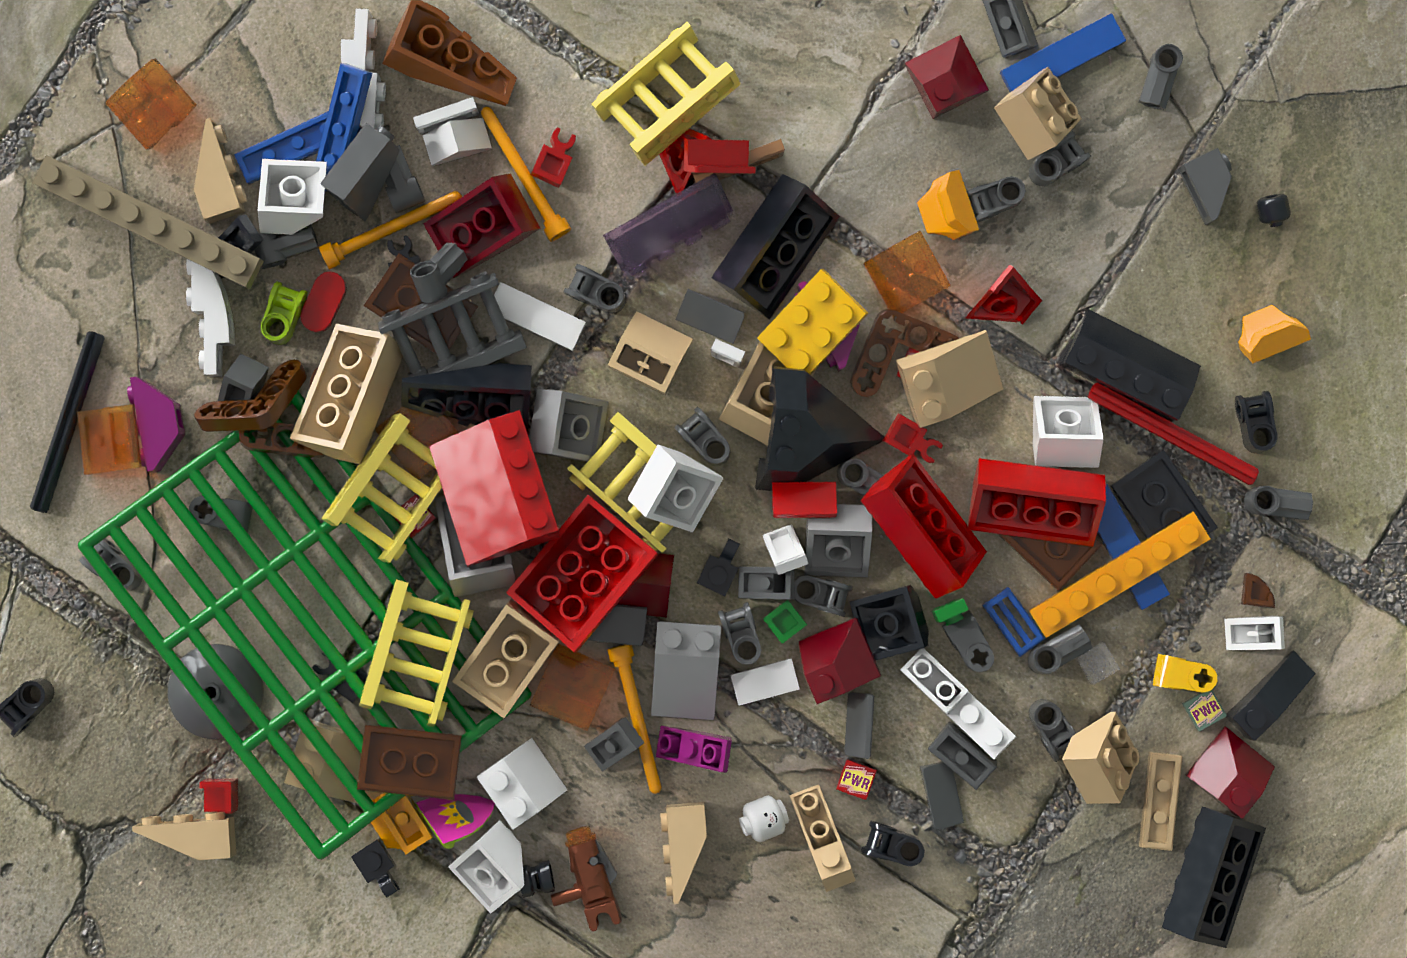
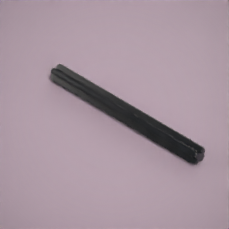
(67, 422)

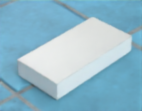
(457, 111)
(727, 353)
(785, 549)
(765, 682)

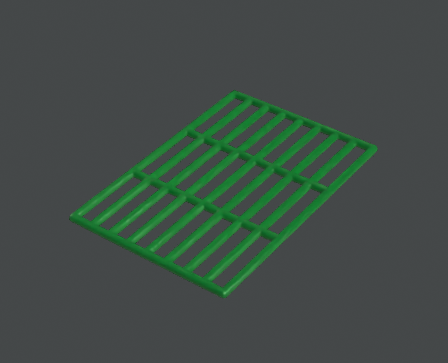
(242, 589)

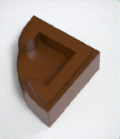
(1256, 592)

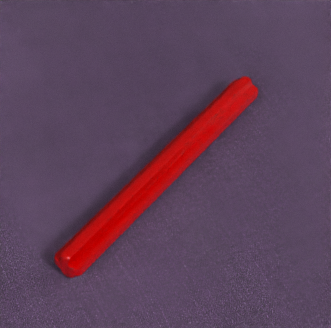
(1173, 433)

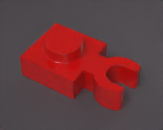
(552, 162)
(908, 438)

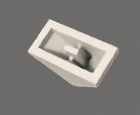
(456, 140)
(1254, 633)

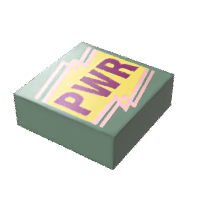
(1204, 710)

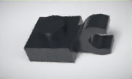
(719, 572)
(374, 864)

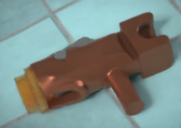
(593, 877)

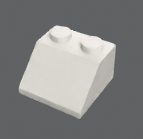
(290, 195)
(1066, 432)
(674, 489)
(522, 783)

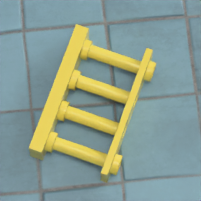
(685, 113)
(622, 432)
(360, 485)
(385, 661)

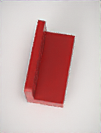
(717, 156)
(804, 499)

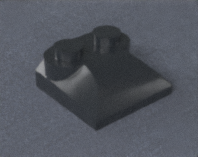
(892, 622)

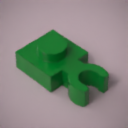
(950, 612)

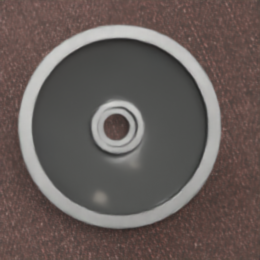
(188, 711)

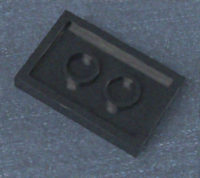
(1159, 496)

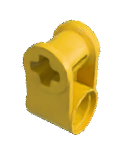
(1179, 674)

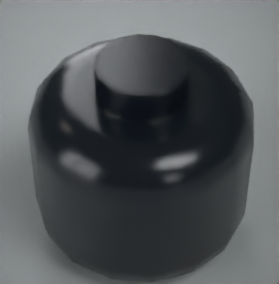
(1273, 209)

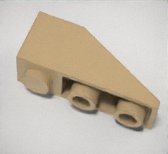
(214, 182)
(197, 838)
(686, 838)
(822, 838)

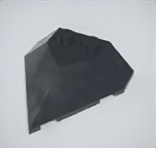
(809, 430)

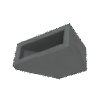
(1207, 182)
(243, 380)

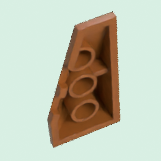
(440, 54)

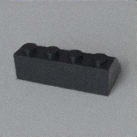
(776, 246)
(1131, 366)
(1213, 877)

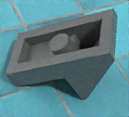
(765, 583)
(614, 744)

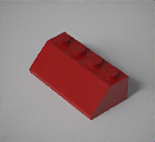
(1037, 502)
(924, 527)

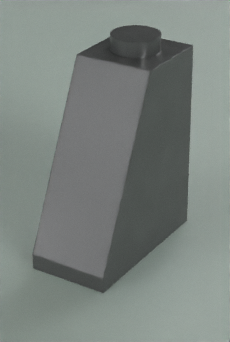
(362, 170)

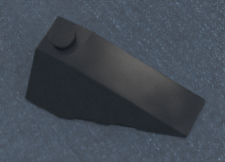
(471, 393)

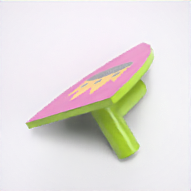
(455, 818)

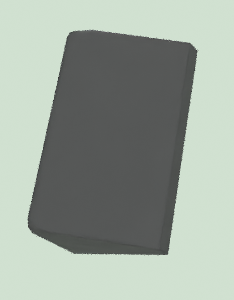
(1010, 26)
(710, 316)
(622, 626)
(859, 724)
(962, 755)
(941, 795)

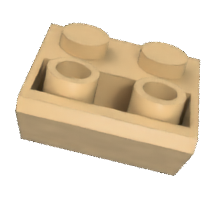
(1038, 113)
(650, 353)
(1102, 760)

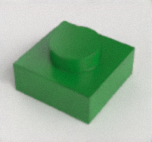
(784, 621)

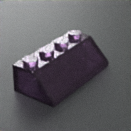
(669, 225)

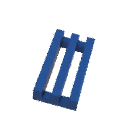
(1029, 644)

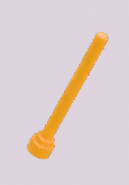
(554, 225)
(335, 252)
(622, 658)

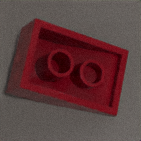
(484, 221)

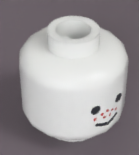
(764, 818)

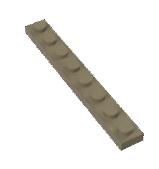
(148, 222)

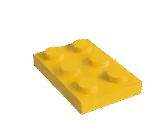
(813, 324)

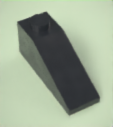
(1270, 697)

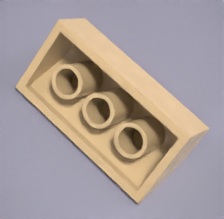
(348, 393)

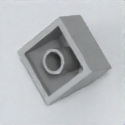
(567, 424)
(839, 543)

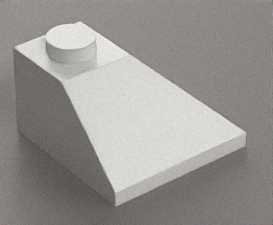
(492, 867)

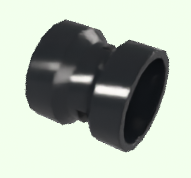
(545, 877)

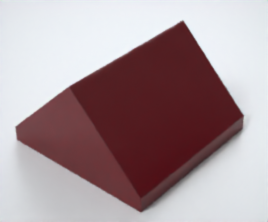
(652, 587)

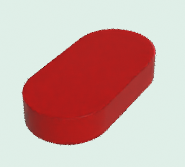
(323, 302)

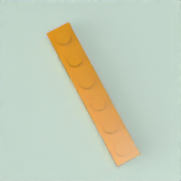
(1119, 574)

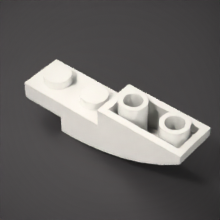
(359, 54)
(217, 328)
(958, 703)

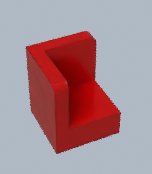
(220, 795)

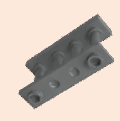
(477, 352)

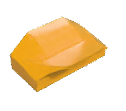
(948, 208)
(1270, 333)
(402, 825)

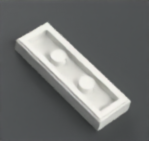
(539, 317)

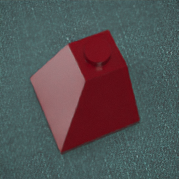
(946, 77)
(837, 660)
(1231, 773)

